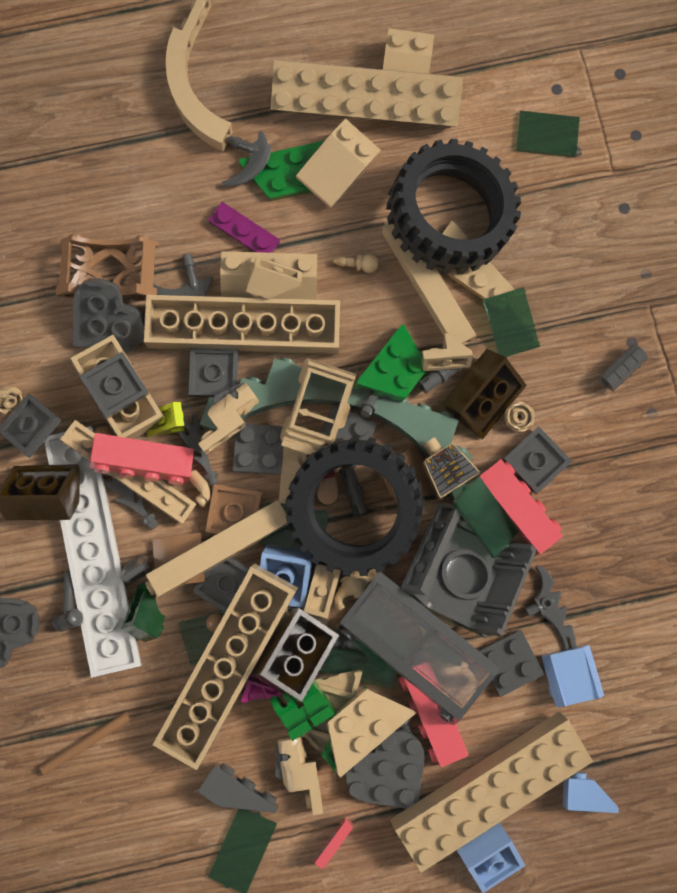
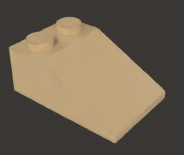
(408, 51)
(338, 163)

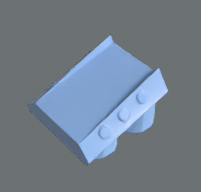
(572, 676)

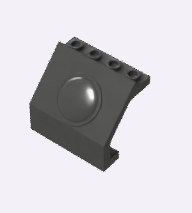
(461, 579)

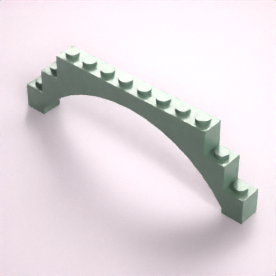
(413, 421)

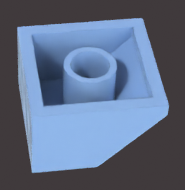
(292, 567)
(491, 857)

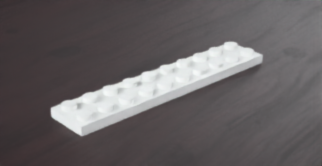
(95, 568)

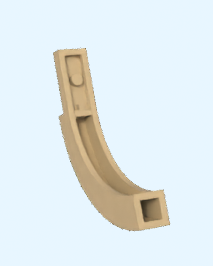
(196, 116)

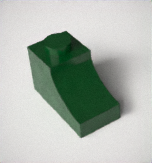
(143, 616)

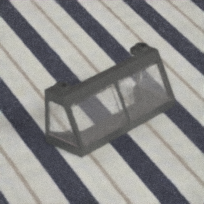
(419, 647)

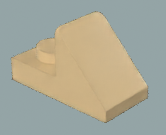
(452, 356)

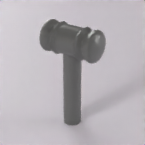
(70, 617)

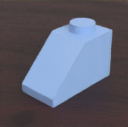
(584, 794)

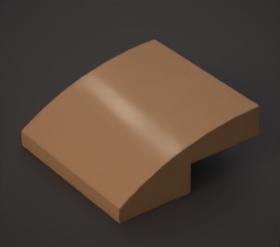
(168, 548)

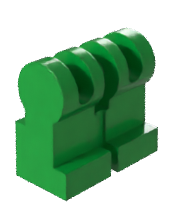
(301, 719)

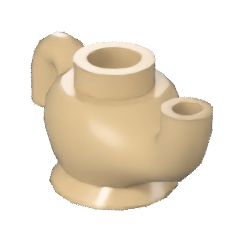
(352, 585)

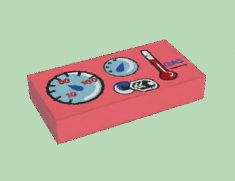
(333, 843)

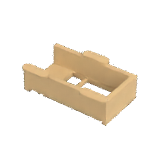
(306, 439)

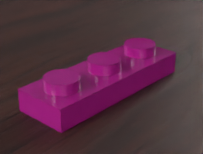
(243, 230)

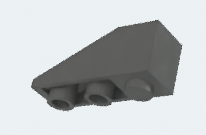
(230, 791)

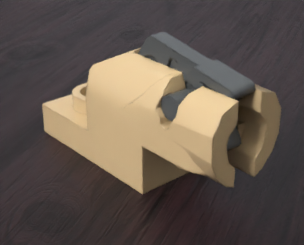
(226, 415)
(297, 772)

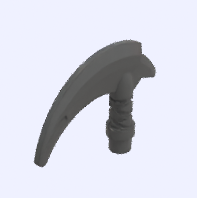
(259, 157)
(194, 287)

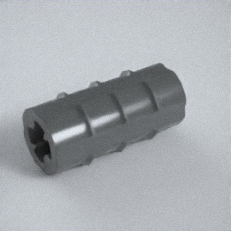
(623, 367)

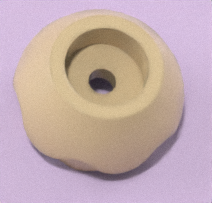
(9, 398)
(526, 413)

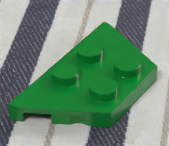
(279, 175)
(394, 369)

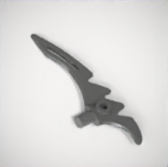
(547, 604)

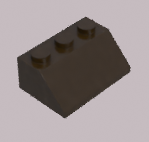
(484, 393)
(40, 492)
(295, 654)

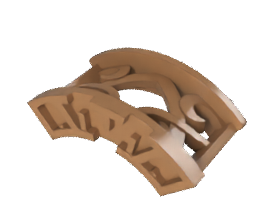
(136, 287)

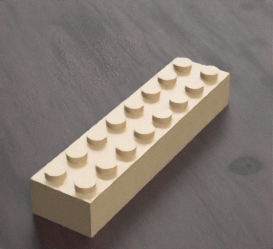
(366, 92)
(242, 324)
(225, 666)
(491, 791)

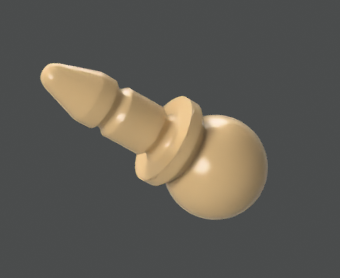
(368, 263)

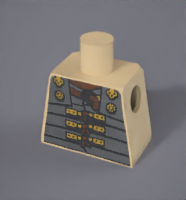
(446, 468)

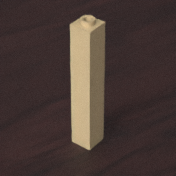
(432, 292)
(216, 550)

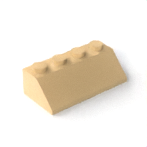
(238, 265)
(137, 417)

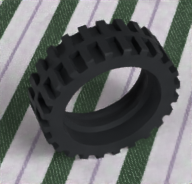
(479, 172)
(344, 555)

